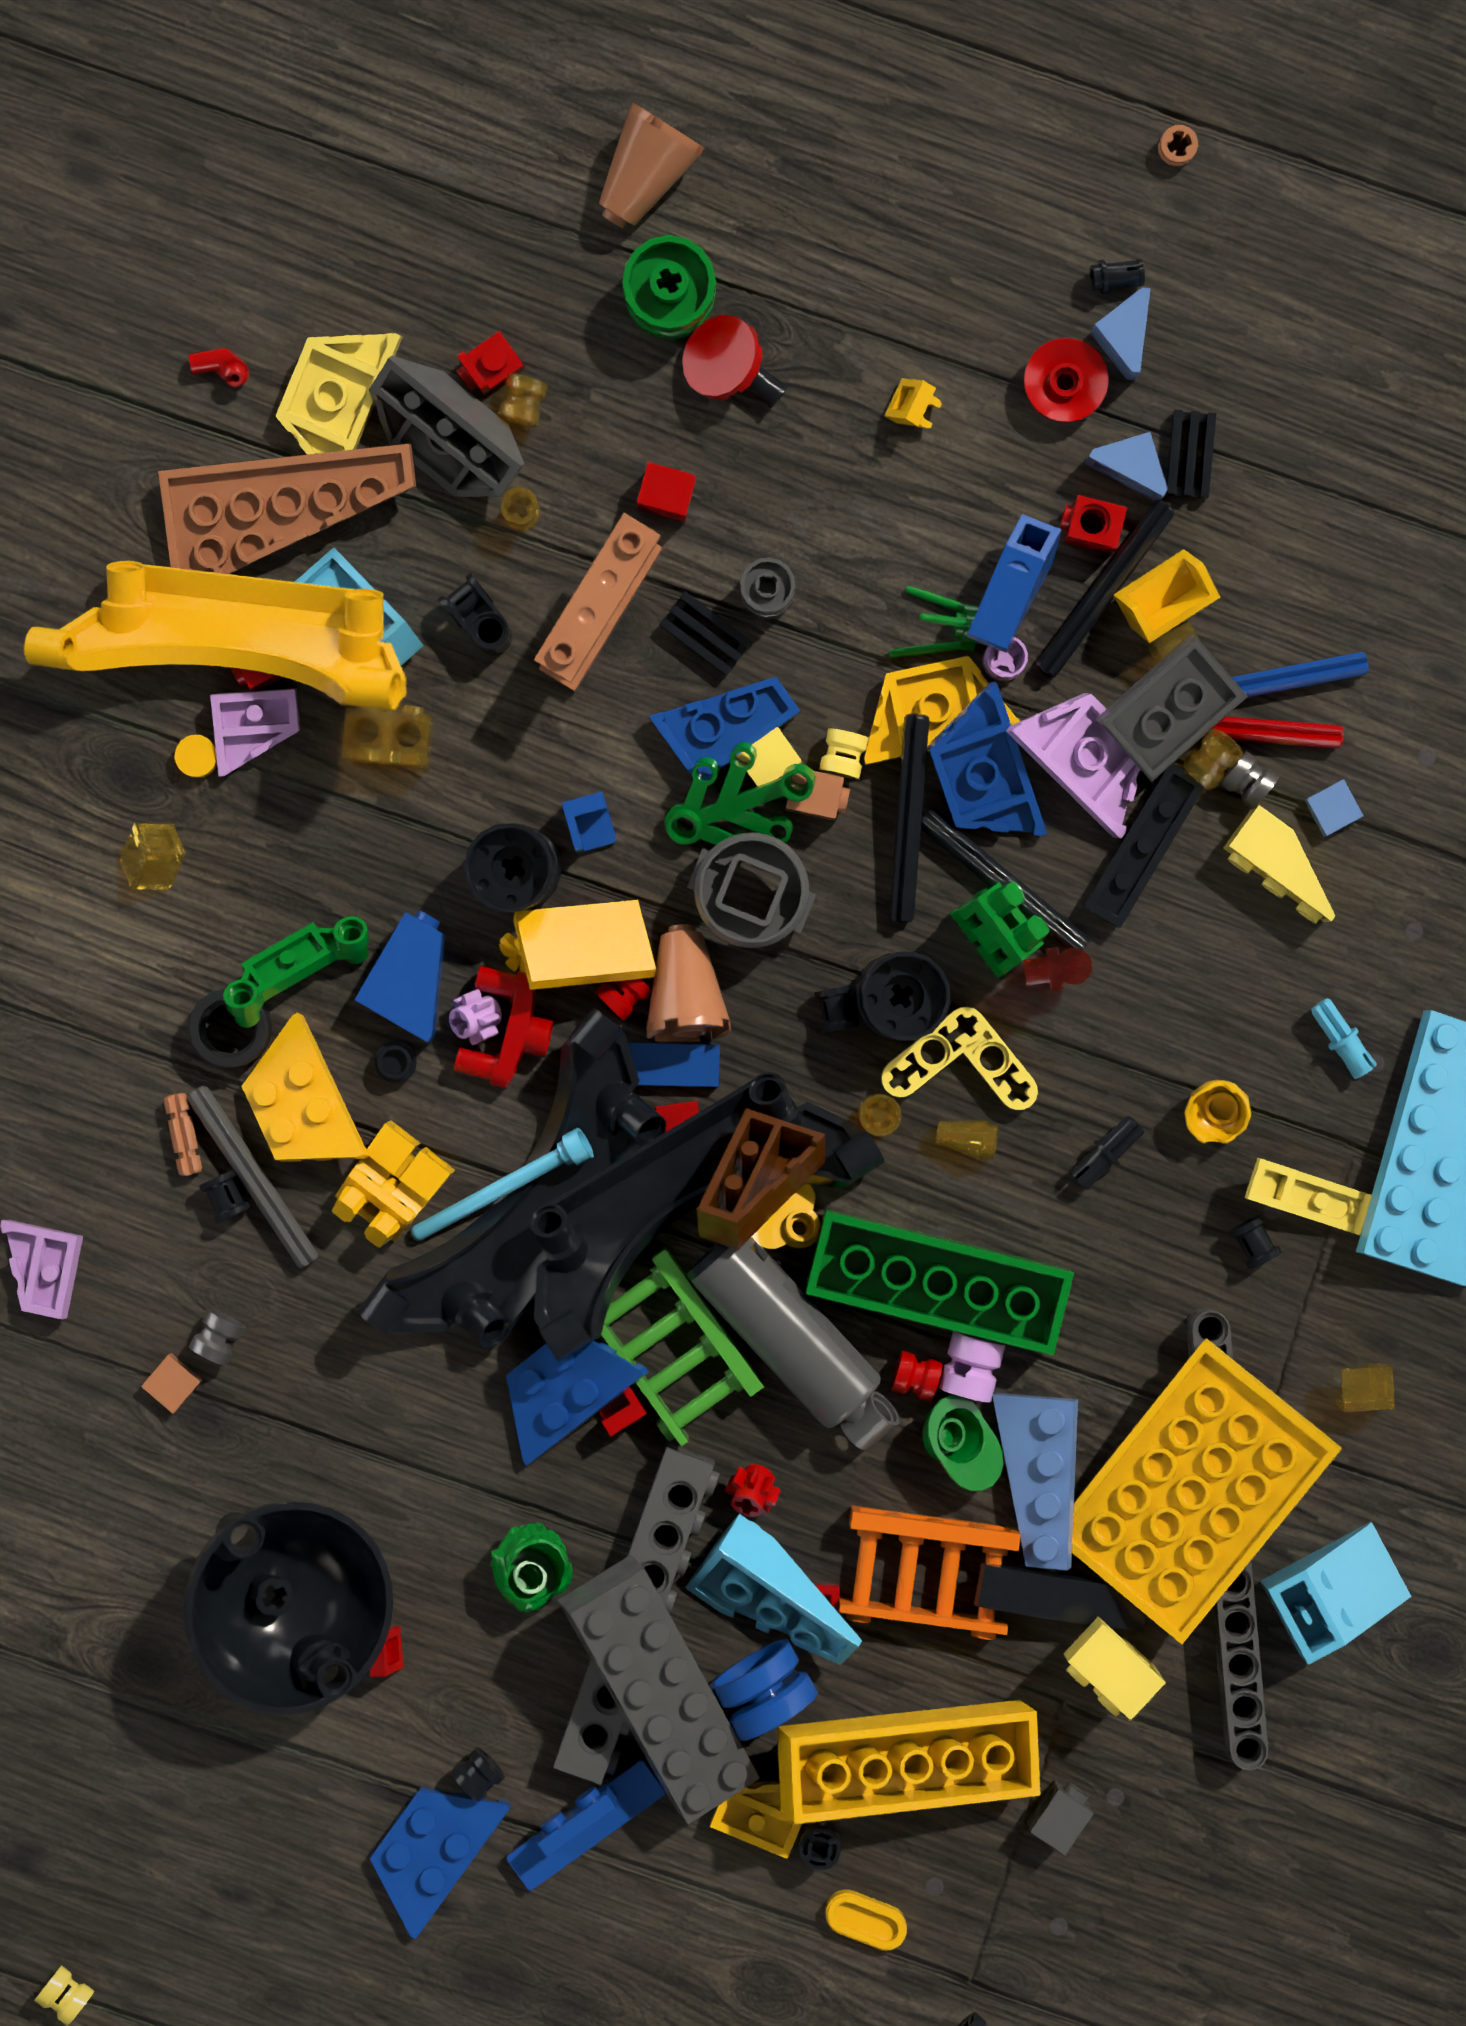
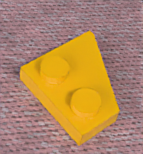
(757, 1818)

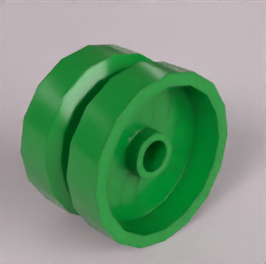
(663, 263)

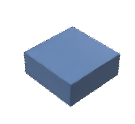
(1333, 808)

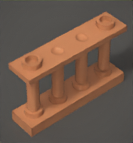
(599, 602)

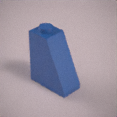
(408, 976)

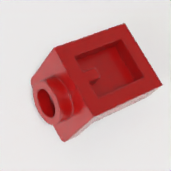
(488, 364)

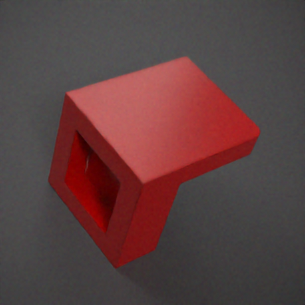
(666, 491)
(623, 1411)

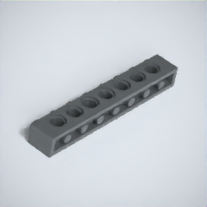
(677, 1467)

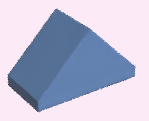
(1123, 333)
(1131, 464)

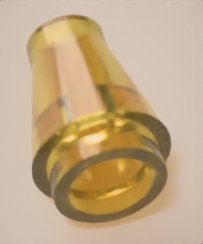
(971, 1137)

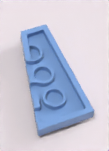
(1040, 1463)

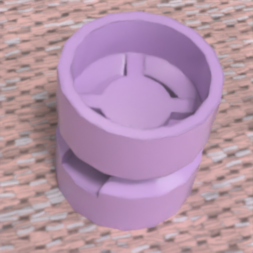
(971, 1367)

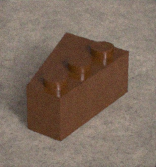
(757, 1177)

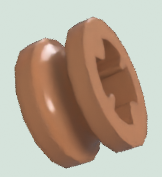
(1185, 132)

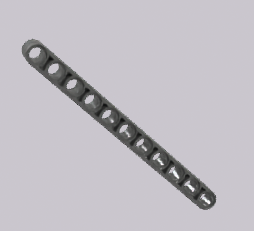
(1237, 1599)

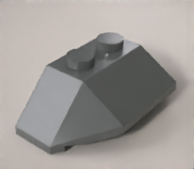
(448, 428)

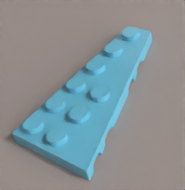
(1421, 1183)

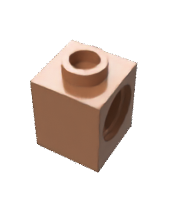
(826, 799)

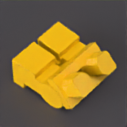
(382, 1198)

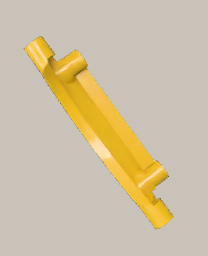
(233, 621)

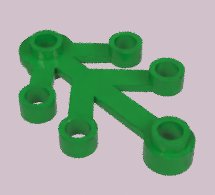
(735, 806)

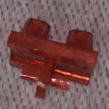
(1071, 967)

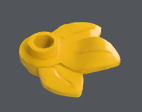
(778, 1228)

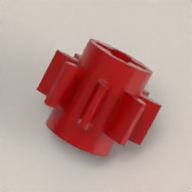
(752, 1490)

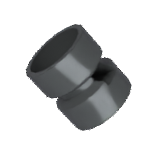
(767, 588)

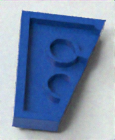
(722, 721)

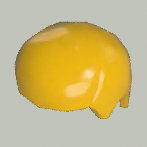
(1217, 1112)

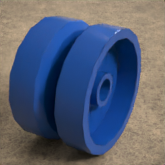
(763, 1690)

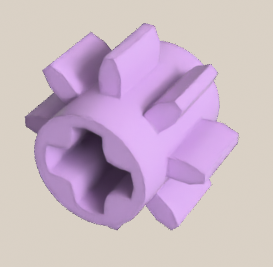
(475, 1017)

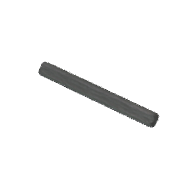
(252, 1176)

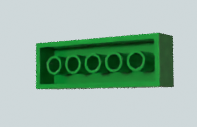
(939, 1281)

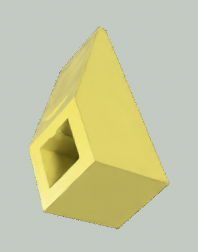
(1277, 856)

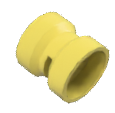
(845, 744)
(71, 2002)

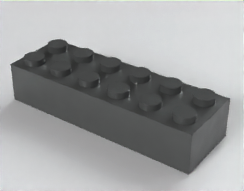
(659, 1689)

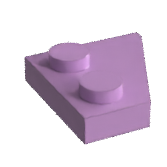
(251, 724)
(44, 1267)

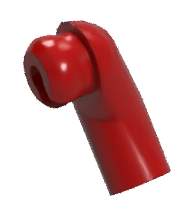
(223, 363)

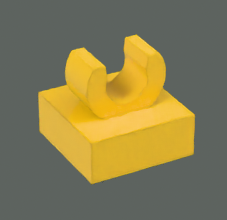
(911, 402)

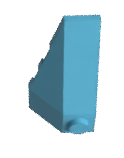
(759, 1580)

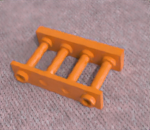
(912, 1531)

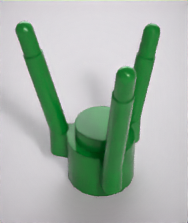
(961, 625)

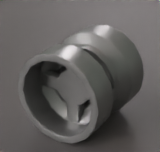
(1242, 773)
(216, 1339)

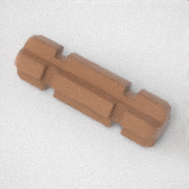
(182, 1134)

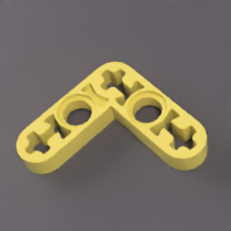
(971, 1047)

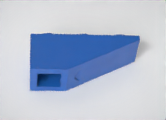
(1015, 582)

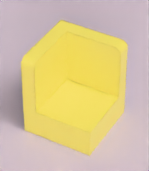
(772, 759)

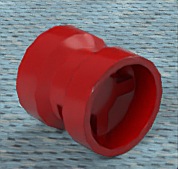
(622, 1005)
(919, 1377)

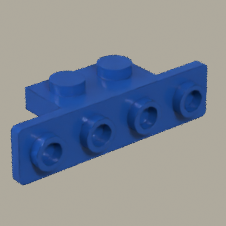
(586, 1824)

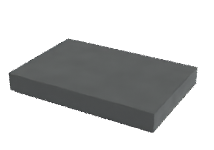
(1171, 707)

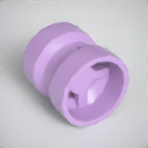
(1012, 661)

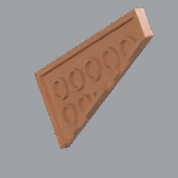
(251, 509)

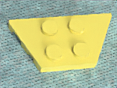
(330, 390)

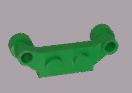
(291, 962)

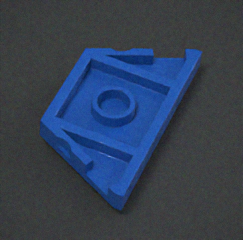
(985, 770)
(558, 1397)
(432, 1849)

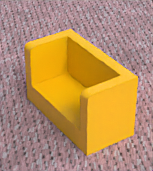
(1167, 595)

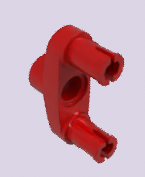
(523, 1032)

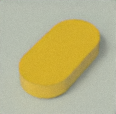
(866, 1919)

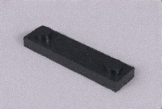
(1144, 846)

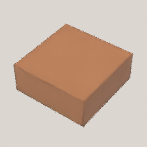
(171, 1383)

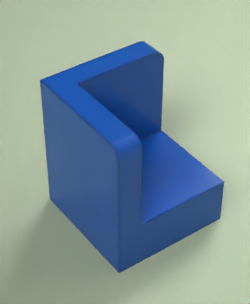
(589, 822)

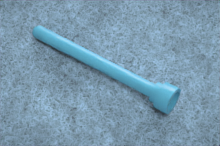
(572, 1149)

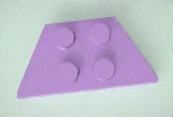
(1082, 758)

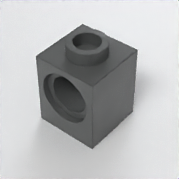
(1060, 1816)

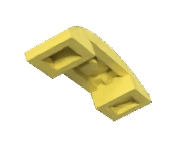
(1308, 1196)

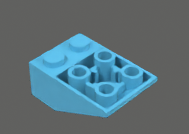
(1336, 1592)

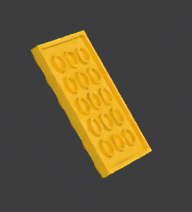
(1196, 1490)

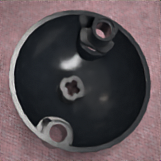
(327, 1596)

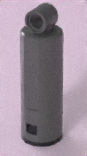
(795, 1340)

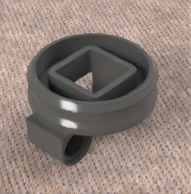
(766, 853)

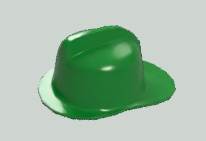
(963, 1443)

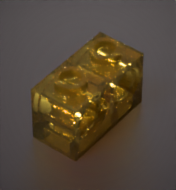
(386, 747)

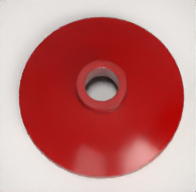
(1070, 359)

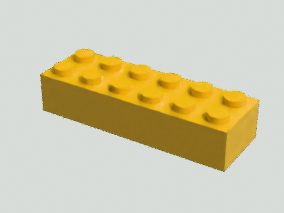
(908, 1761)

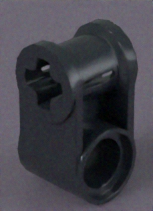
(473, 611)

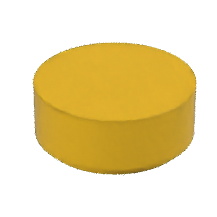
(196, 756)

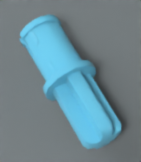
(1343, 1039)

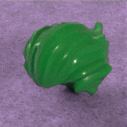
(531, 1566)

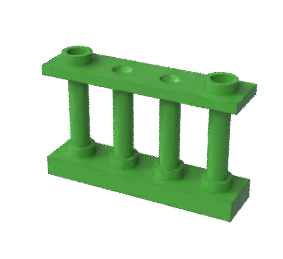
(713, 1343)

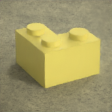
(1115, 1668)

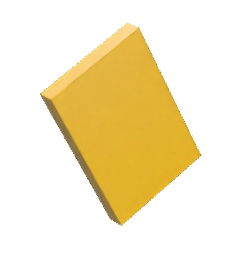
(584, 944)

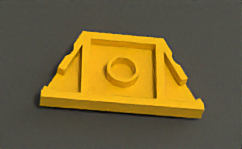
(933, 690)
(300, 1101)

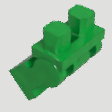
(1000, 927)

